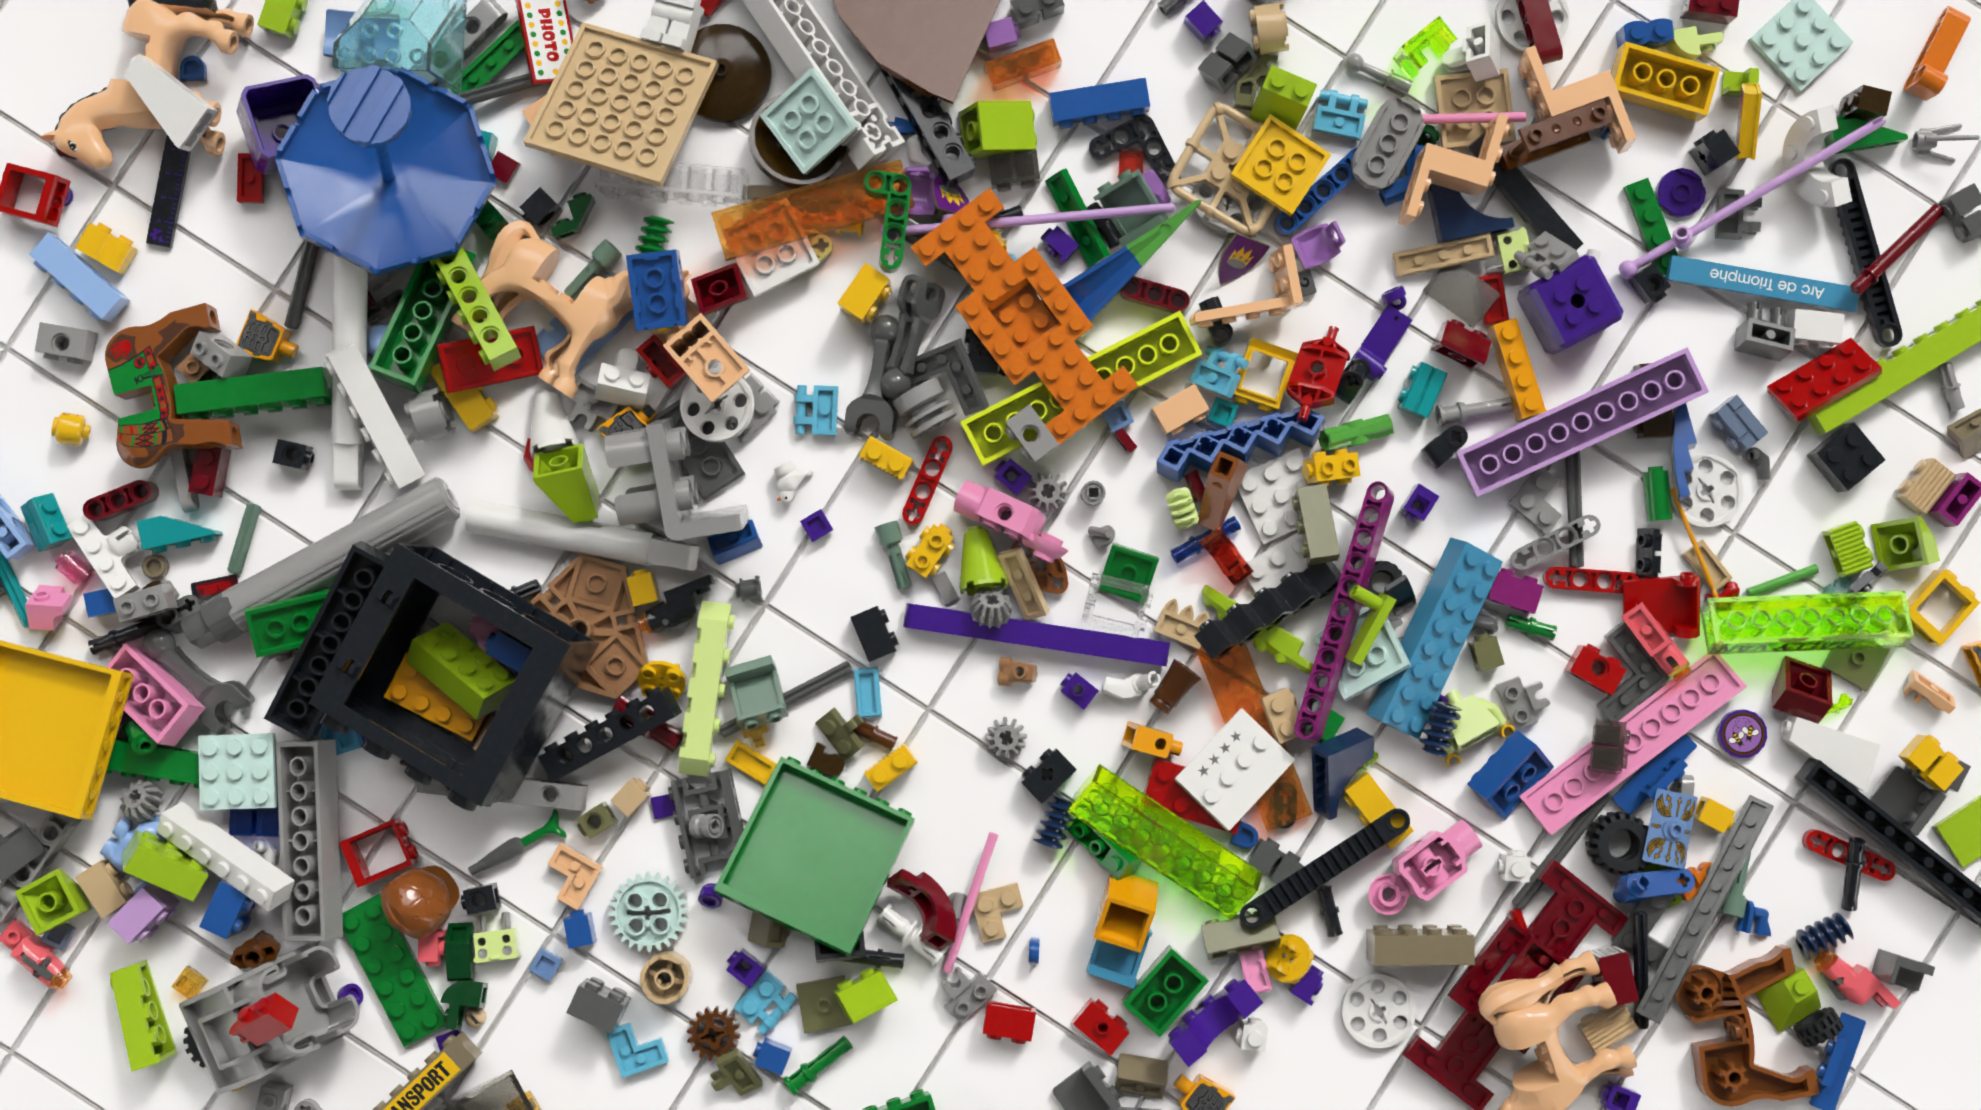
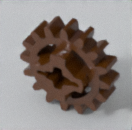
(711, 1022)

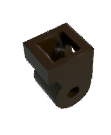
(828, 763)

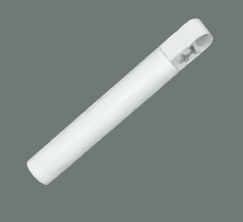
(348, 326)
(579, 537)

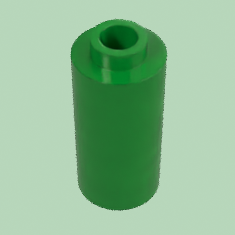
(1657, 494)
(139, 740)

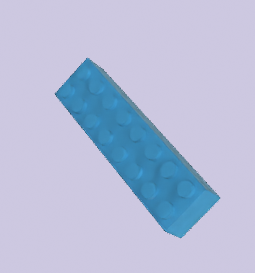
(1436, 636)

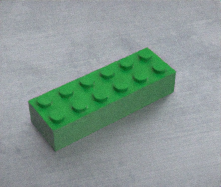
(415, 329)
(254, 393)

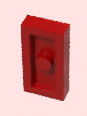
(249, 181)

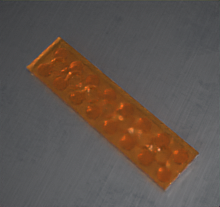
(802, 212)
(1238, 686)

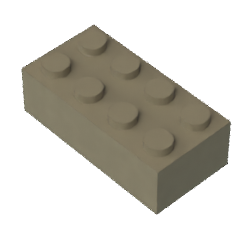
(1420, 946)

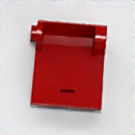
(1670, 600)

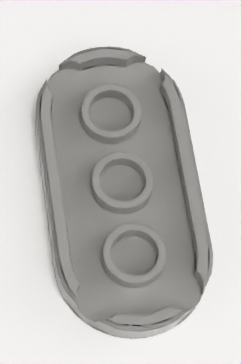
(1387, 143)

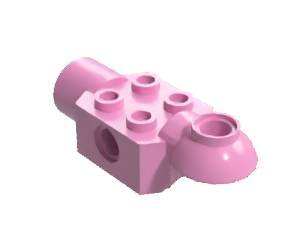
(1024, 525)
(1425, 867)

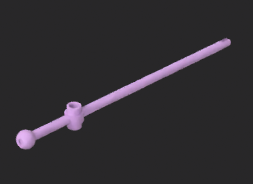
(1048, 218)
(1683, 236)

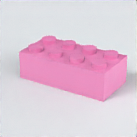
(156, 697)

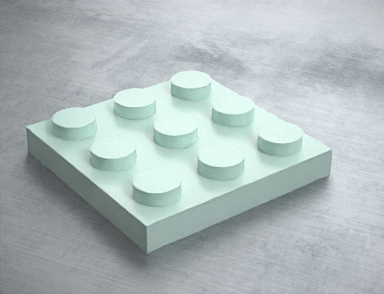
(1800, 42)
(809, 120)
(1382, 661)
(237, 771)

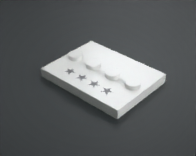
(1234, 769)

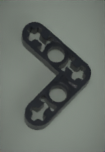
(1135, 136)

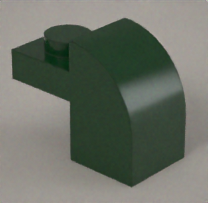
(460, 995)

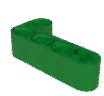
(891, 223)

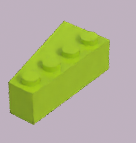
(141, 1016)

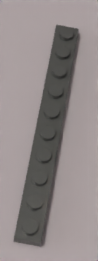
(1704, 909)

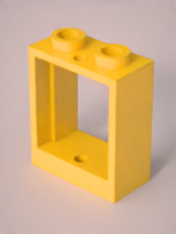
(1922, 625)

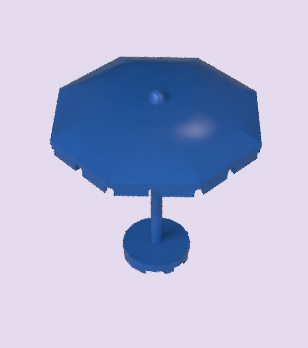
(385, 169)

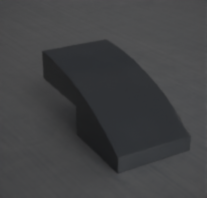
(1403, 593)

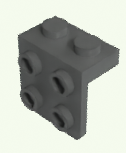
(1087, 1090)

